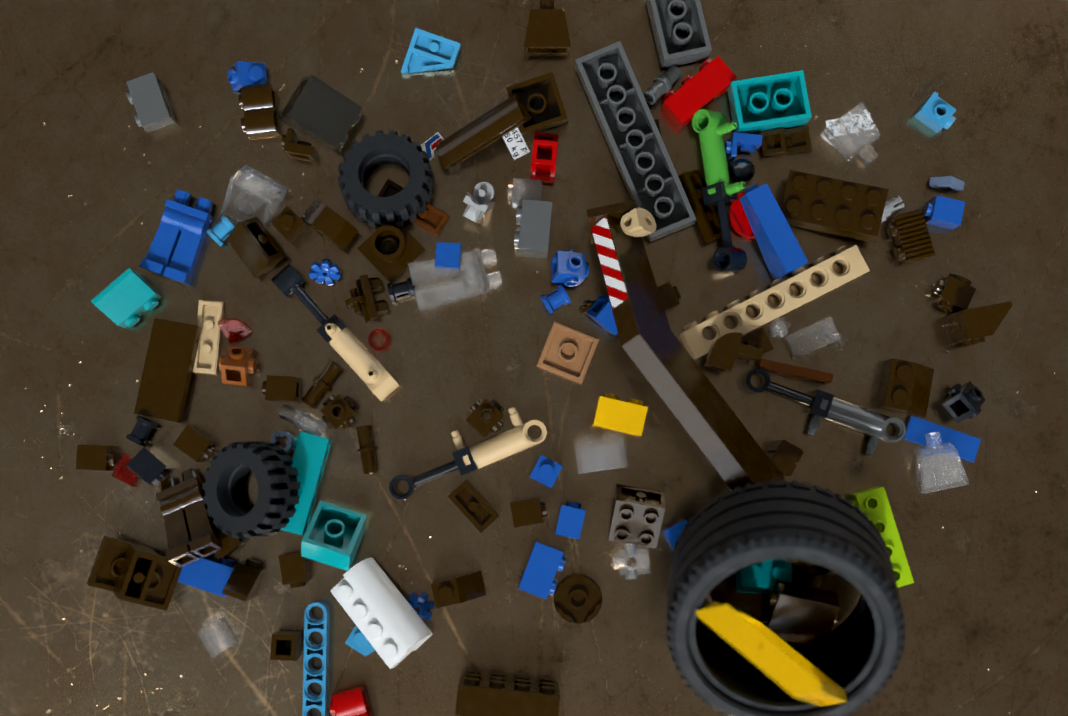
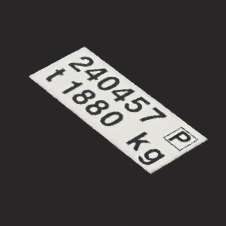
(516, 144)

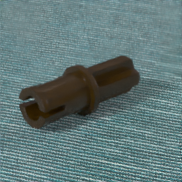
(367, 449)

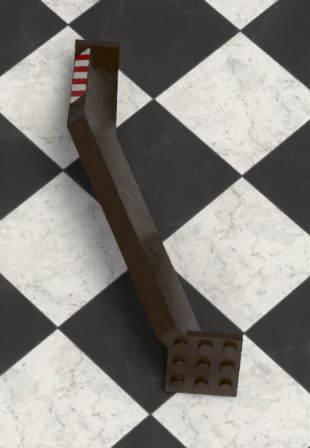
(670, 368)

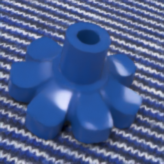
(325, 272)
(422, 604)

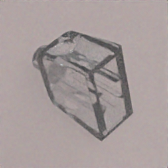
(853, 134)
(938, 466)

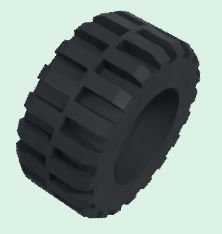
(384, 150)
(226, 489)

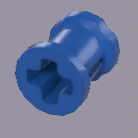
(555, 299)

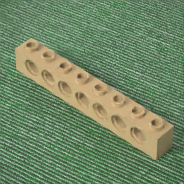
(852, 267)

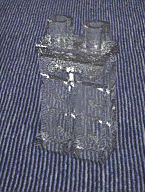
(471, 281)

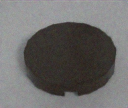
(577, 598)

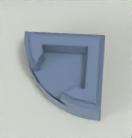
(947, 181)

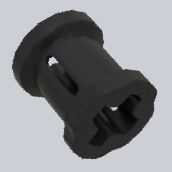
(401, 290)
(141, 431)

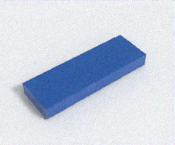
(966, 445)

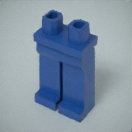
(179, 238)

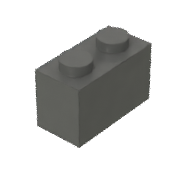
(150, 102)

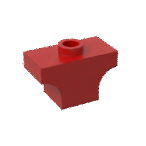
(544, 157)

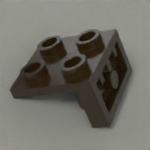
(637, 516)

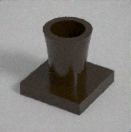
(395, 261)

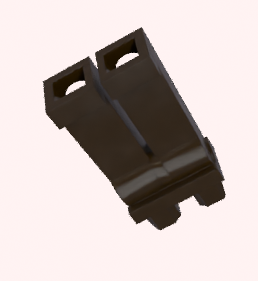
(186, 520)

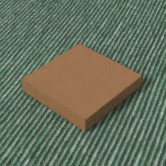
(567, 352)

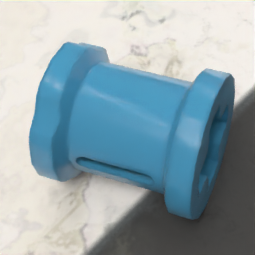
(221, 230)

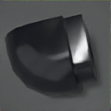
(741, 170)

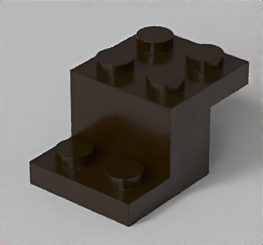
(134, 573)

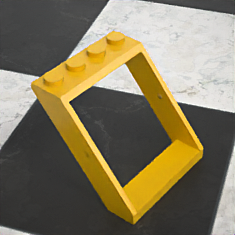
(772, 655)

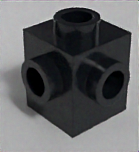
(964, 401)

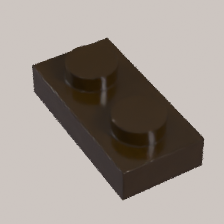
(473, 506)

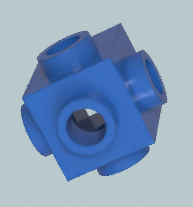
(569, 268)

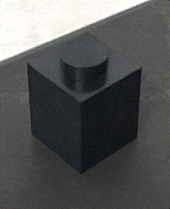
(147, 467)

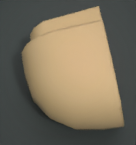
(638, 223)

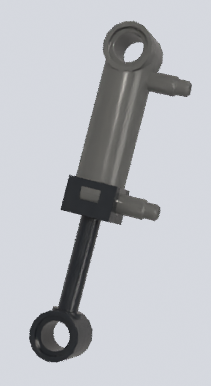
(826, 406)

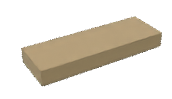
(210, 338)

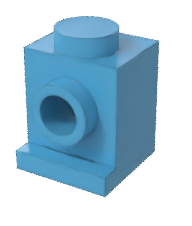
(928, 113)

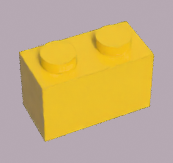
(620, 415)

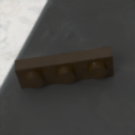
(705, 214)

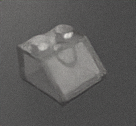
(251, 196)

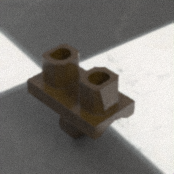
(365, 288)

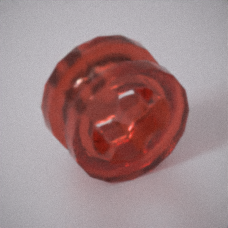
(385, 335)

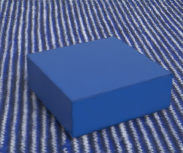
(448, 255)

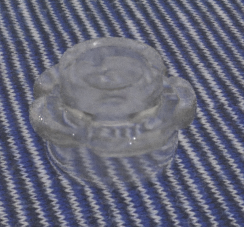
(778, 328)

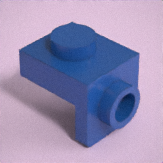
(247, 74)

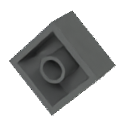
(534, 231)

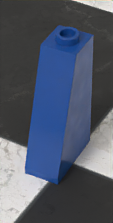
(772, 231)

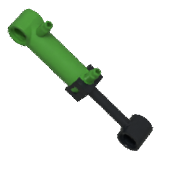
(719, 189)

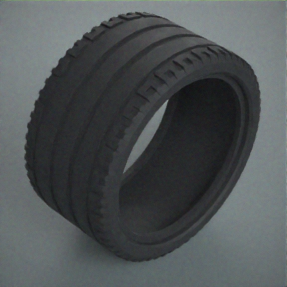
(784, 523)

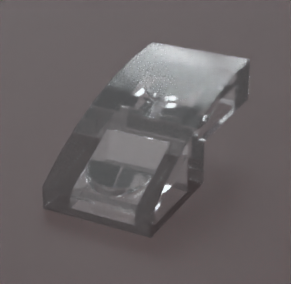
(813, 337)

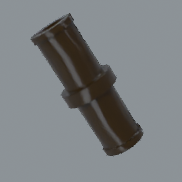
(321, 384)

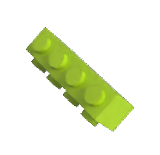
(877, 508)

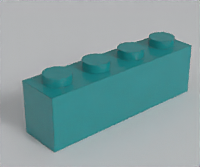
(310, 460)

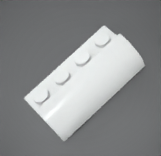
(381, 612)

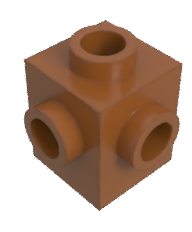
(237, 365)

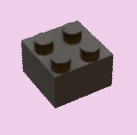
(542, 102)

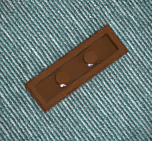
(431, 220)
(795, 371)

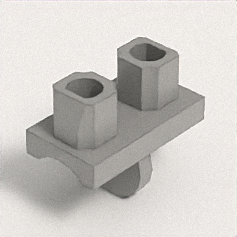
(479, 201)

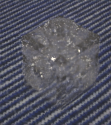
(640, 564)

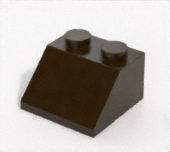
(974, 324)
(905, 387)

